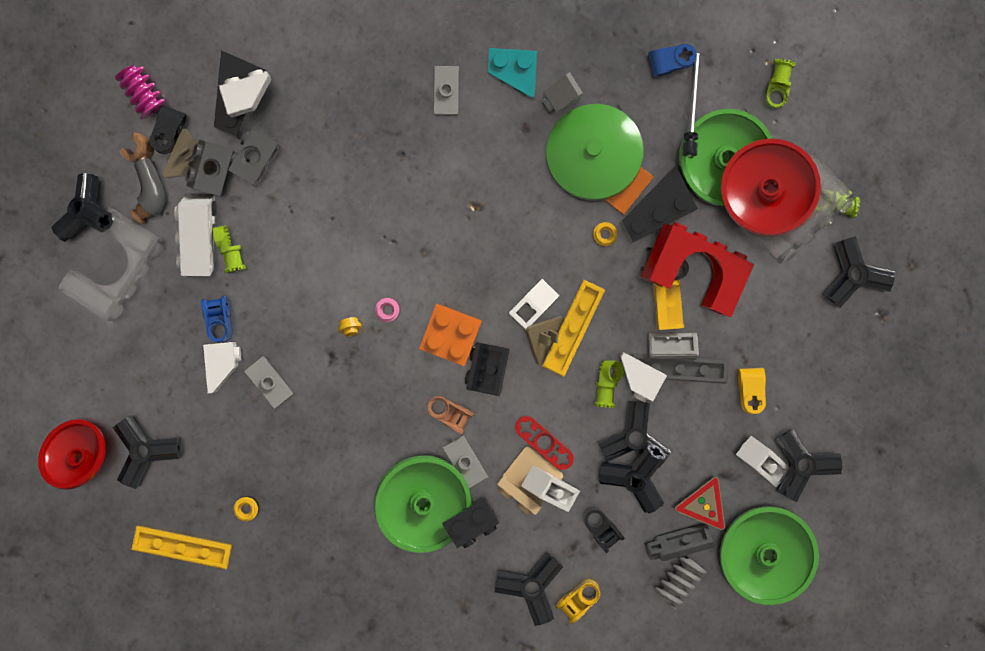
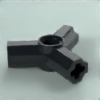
(83, 210)
(871, 277)
(636, 421)
(157, 449)
(818, 464)
(642, 488)
(537, 603)

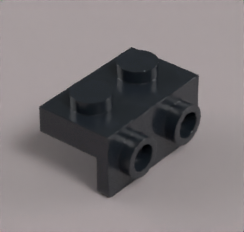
(487, 369)
(471, 523)

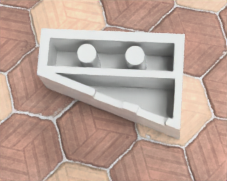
(195, 234)

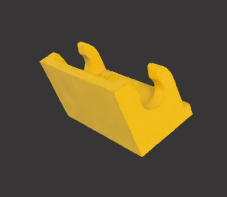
(668, 307)

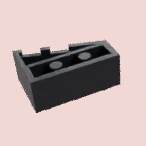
(231, 67)
(661, 206)

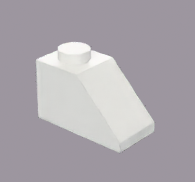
(220, 363)
(642, 378)
(763, 461)
(550, 488)

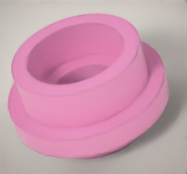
(379, 309)

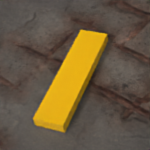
(573, 328)
(181, 547)

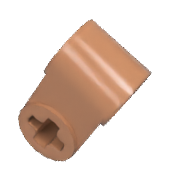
(451, 414)

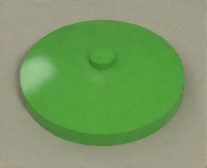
(719, 138)
(595, 152)
(417, 499)
(769, 555)

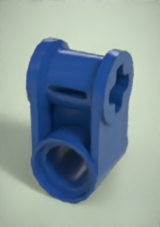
(667, 59)
(217, 317)

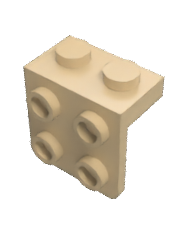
(512, 479)

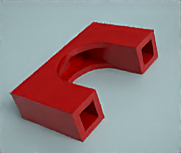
(728, 268)

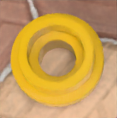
(610, 228)
(349, 326)
(245, 516)

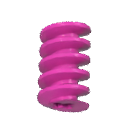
(139, 91)

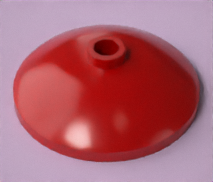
(65, 447)

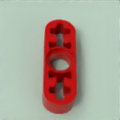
(562, 449)

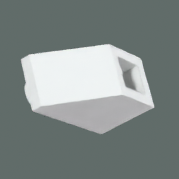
(244, 94)
(533, 304)

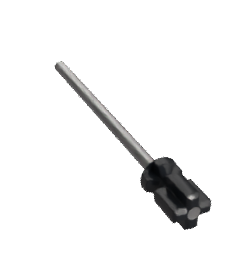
(690, 147)

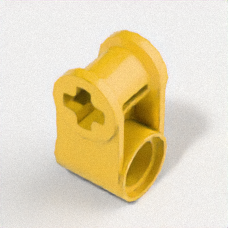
(752, 384)
(578, 601)

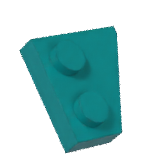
(514, 68)

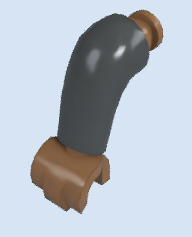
(152, 193)

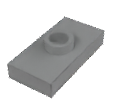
(446, 90)
(673, 345)
(269, 382)
(465, 461)

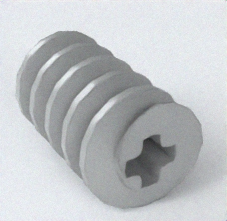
(679, 581)

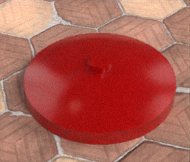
(771, 187)

